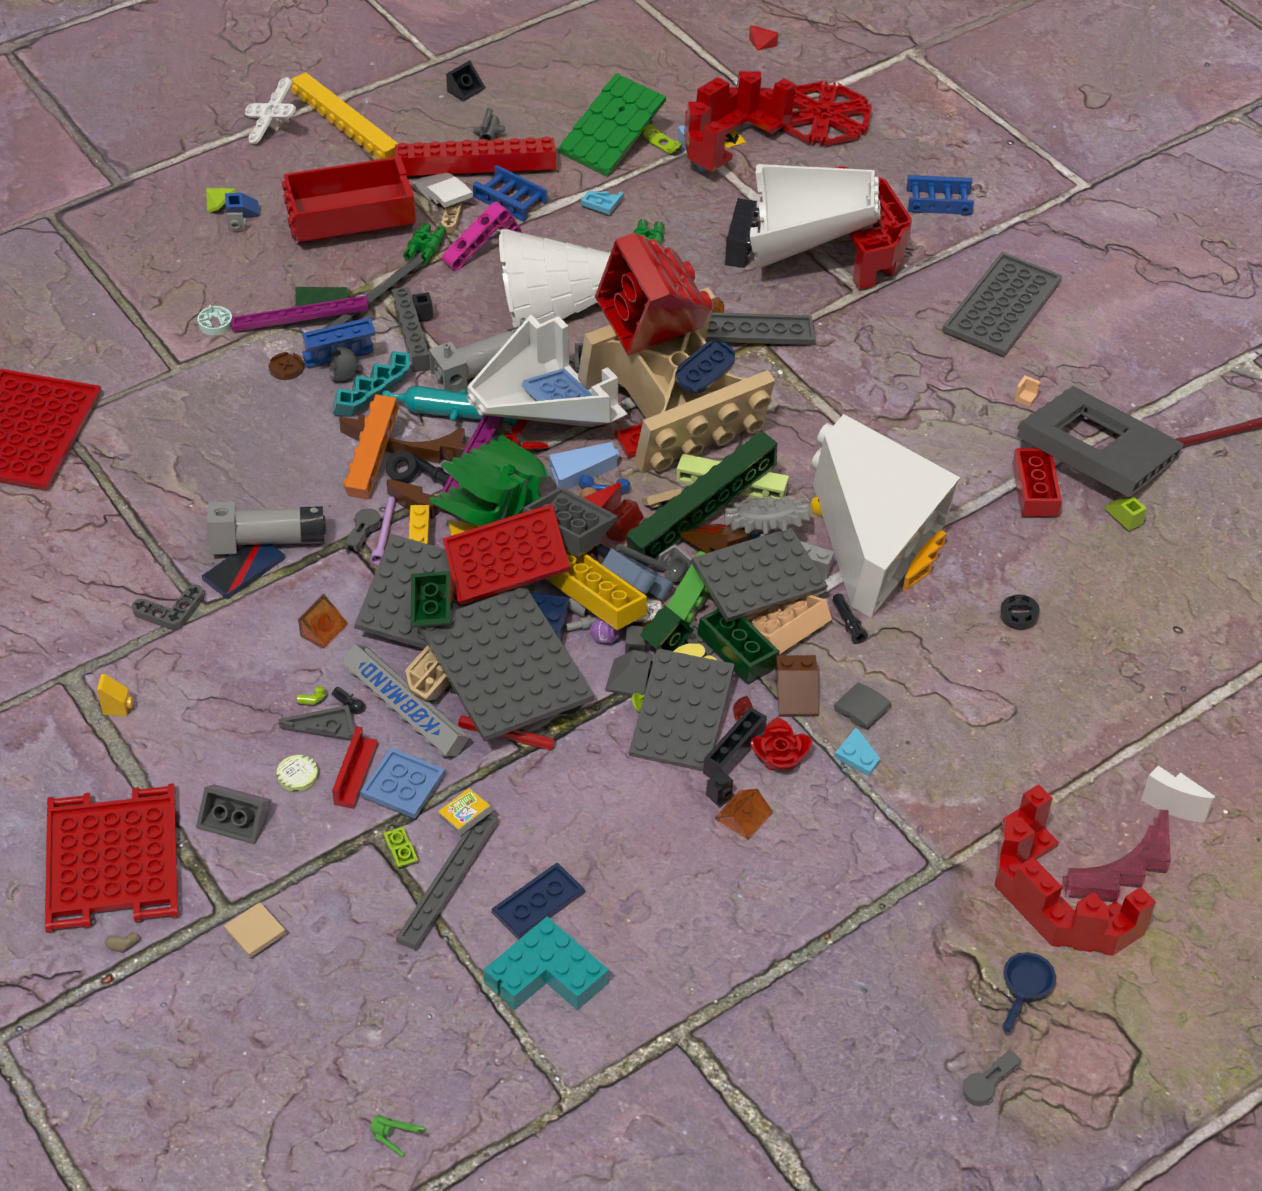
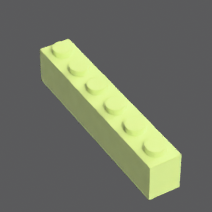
(770, 484)

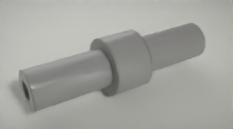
(584, 623)

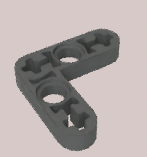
(170, 614)

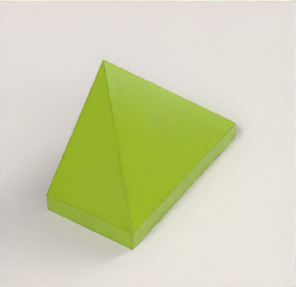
(216, 197)

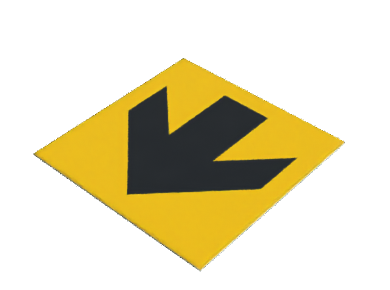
(733, 138)

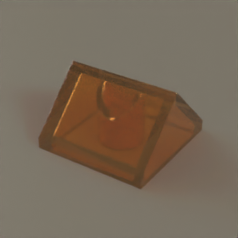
(321, 622)
(745, 812)

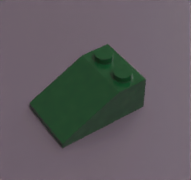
(431, 599)

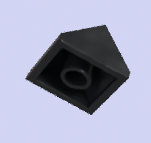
(464, 81)

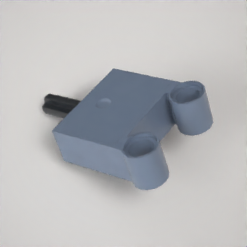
(634, 572)

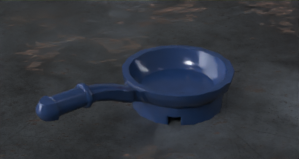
(1028, 979)

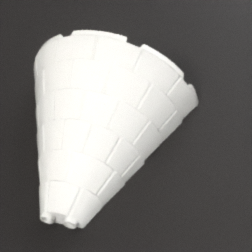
(548, 276)

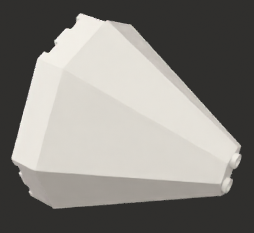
(531, 353)

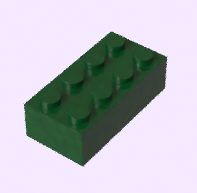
(738, 644)

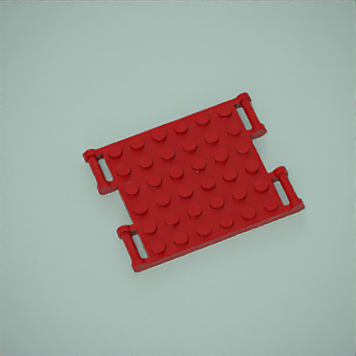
(111, 856)

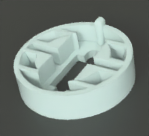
(223, 315)

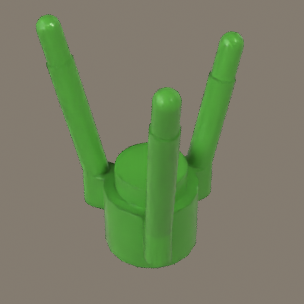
(384, 1126)

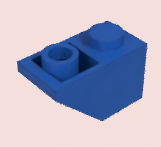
(241, 204)

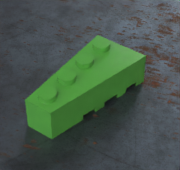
(689, 595)

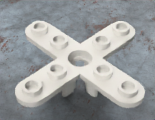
(270, 112)

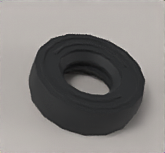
(398, 457)

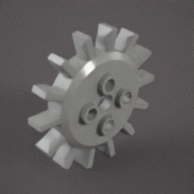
(767, 514)

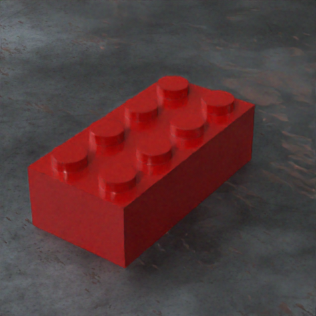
(1036, 482)

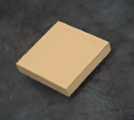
(254, 929)

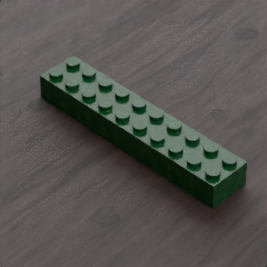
(704, 496)

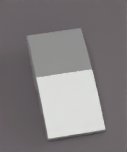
(443, 189)

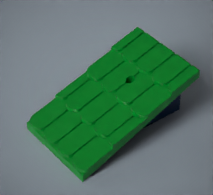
(611, 124)

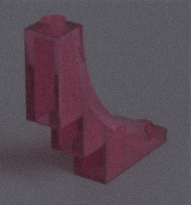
(1105, 881)

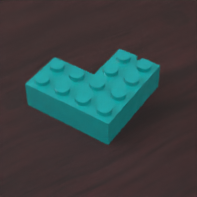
(544, 958)

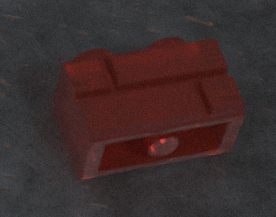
(628, 518)

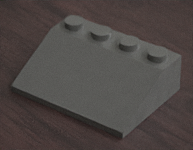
(579, 520)

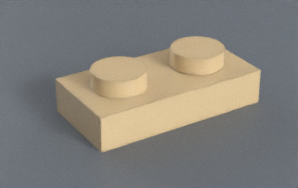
(654, 500)

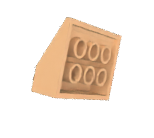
(791, 621)

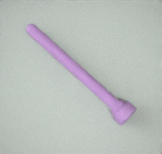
(378, 553)

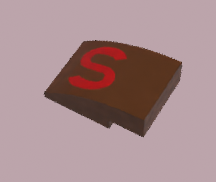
(715, 537)

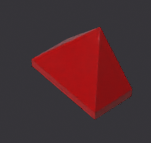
(763, 38)

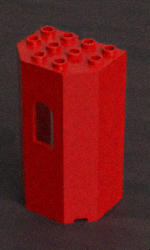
(348, 199)

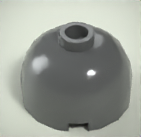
(343, 364)

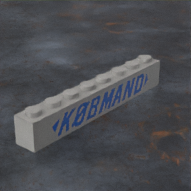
(411, 708)

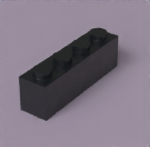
(735, 743)

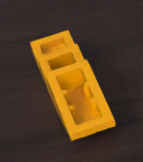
(922, 563)

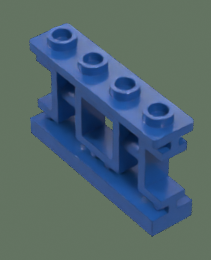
(321, 342)

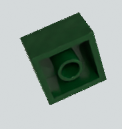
(666, 630)

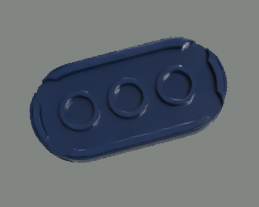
(705, 367)

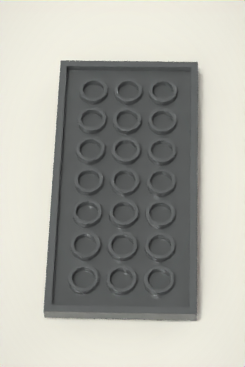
(1002, 303)

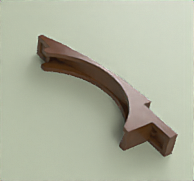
(431, 451)

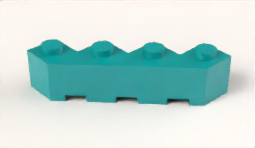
(364, 388)

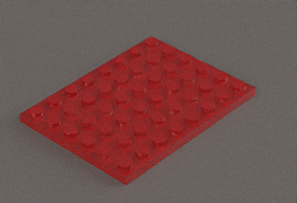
(39, 424)

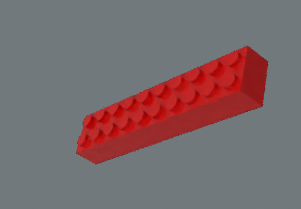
(477, 156)

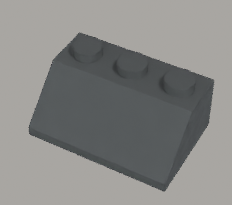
(233, 813)

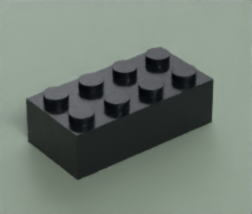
(738, 238)

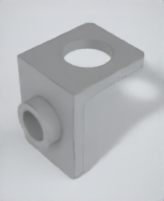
(236, 222)
(675, 550)

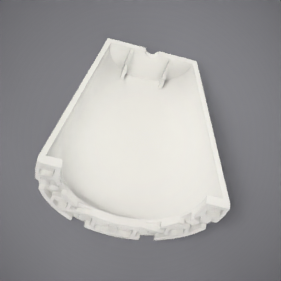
(810, 207)

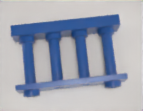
(939, 184)
(518, 210)

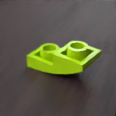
(400, 847)

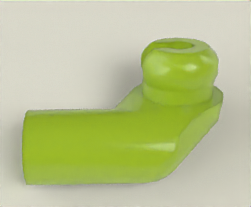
(318, 695)

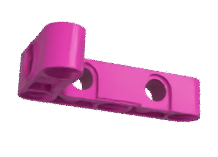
(478, 233)

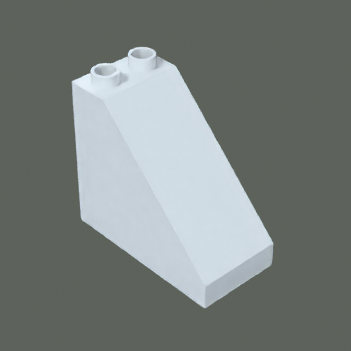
(877, 507)

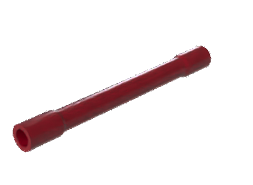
(1205, 436)

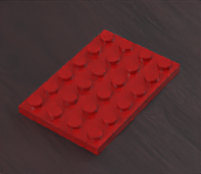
(506, 554)

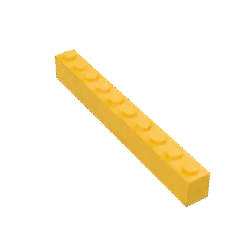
(343, 116)

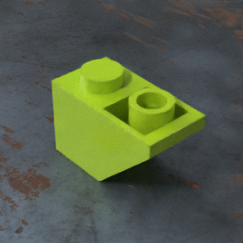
(1127, 512)

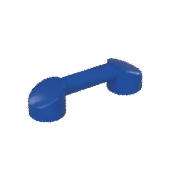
(588, 481)

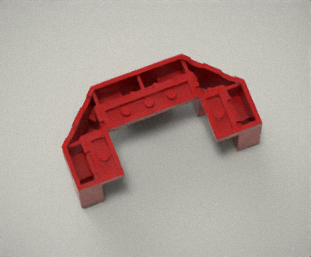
(725, 108)
(885, 242)
(1038, 893)

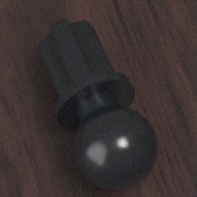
(356, 706)

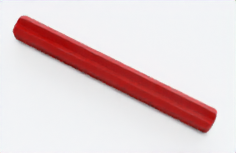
(516, 735)

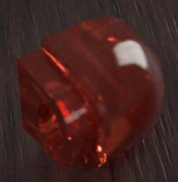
(741, 707)

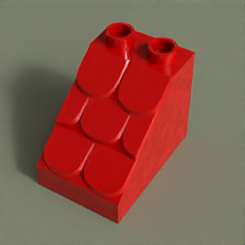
(649, 294)

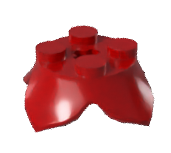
(780, 746)

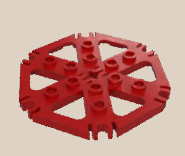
(826, 113)

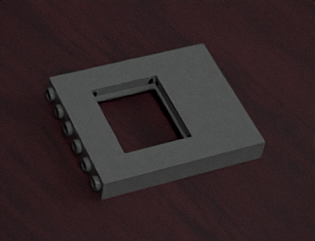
(1122, 464)

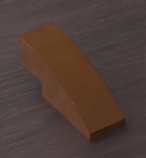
(409, 494)

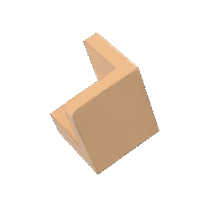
(1027, 391)

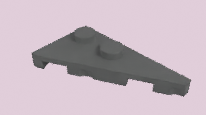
(327, 722)

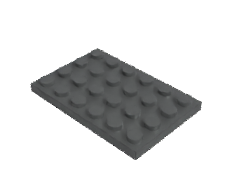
(759, 574)
(681, 709)

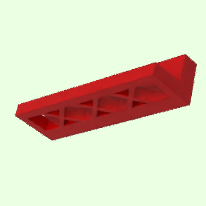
(354, 769)

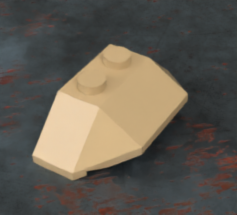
(426, 677)

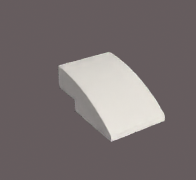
(1177, 795)

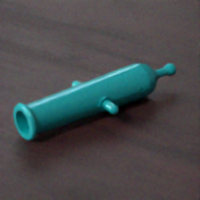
(440, 403)

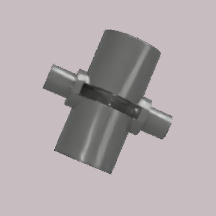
(489, 126)

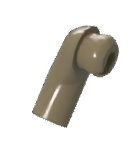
(119, 943)

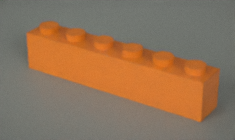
(371, 446)

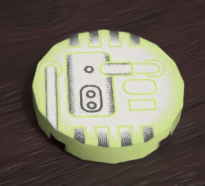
(297, 773)

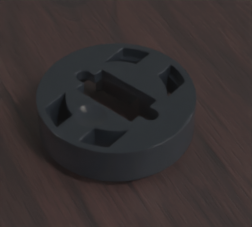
(1019, 620)

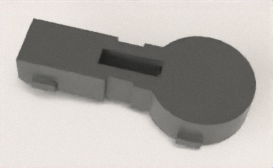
(370, 519)
(980, 1087)

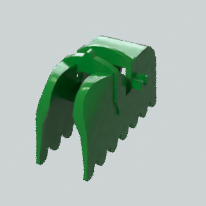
(493, 482)

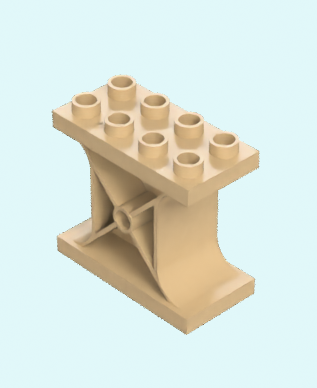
(675, 418)

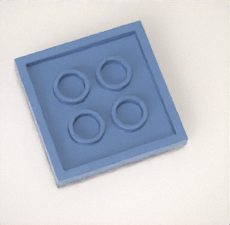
(555, 385)
(402, 782)

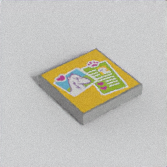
(465, 811)

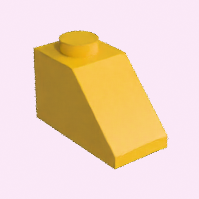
(113, 697)

